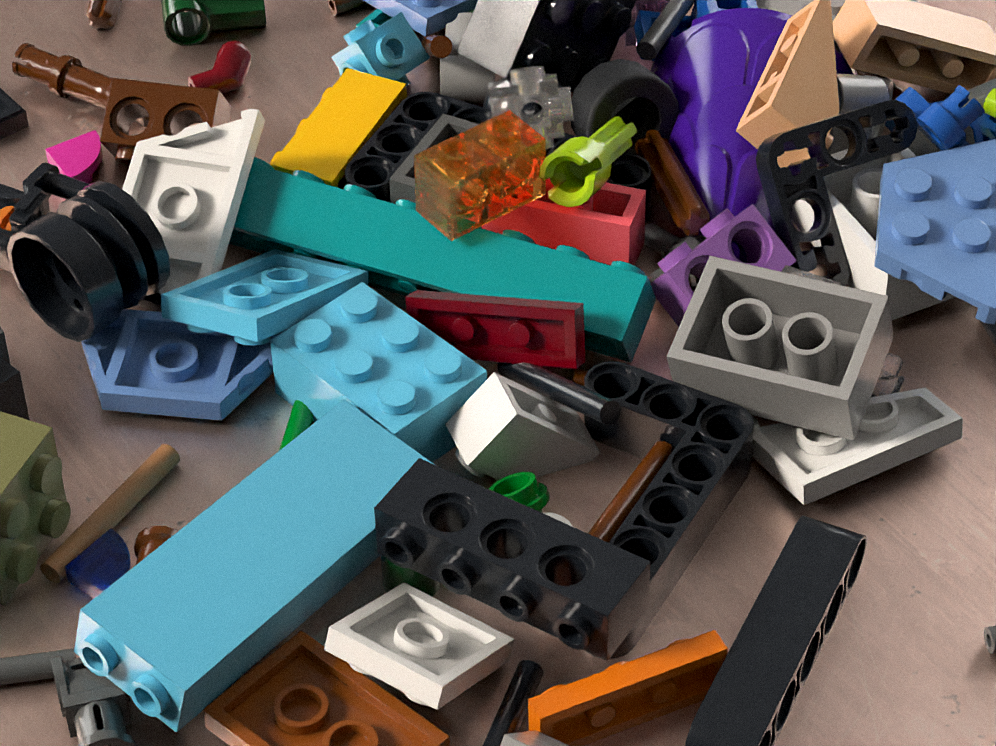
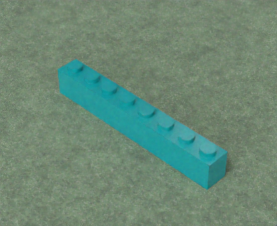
(410, 254)

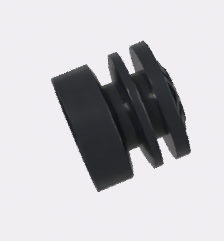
(89, 260)

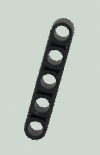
(780, 638)

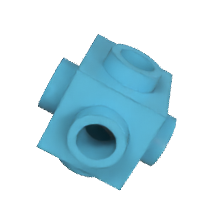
(382, 50)

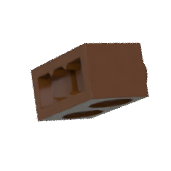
(166, 105)

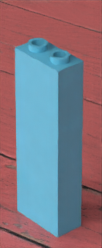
(245, 569)

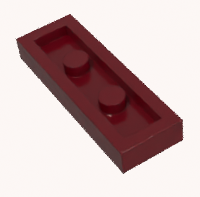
(504, 327)

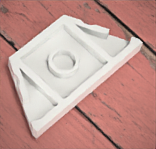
(195, 190)

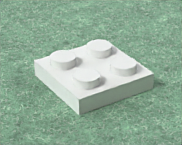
(419, 645)

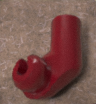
(228, 71)

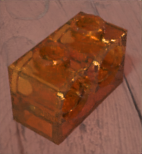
(479, 175)

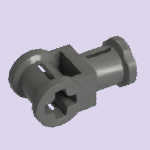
(92, 705)

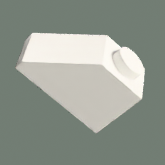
(516, 431)

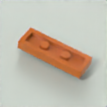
(629, 692)

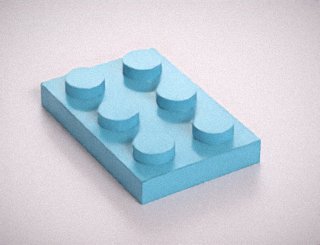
(259, 295)

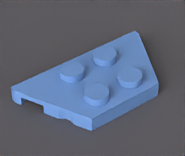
(942, 224)
(169, 371)

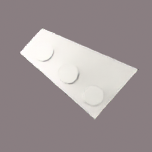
(891, 433)

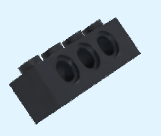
(513, 558)

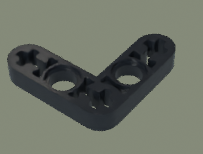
(806, 181)

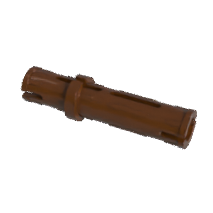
(65, 76)

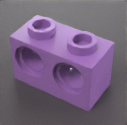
(747, 228)

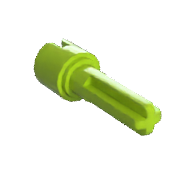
(584, 163)

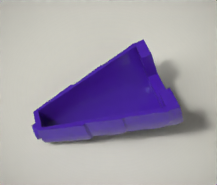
(713, 79)

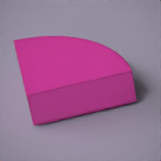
(77, 156)

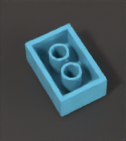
(380, 364)

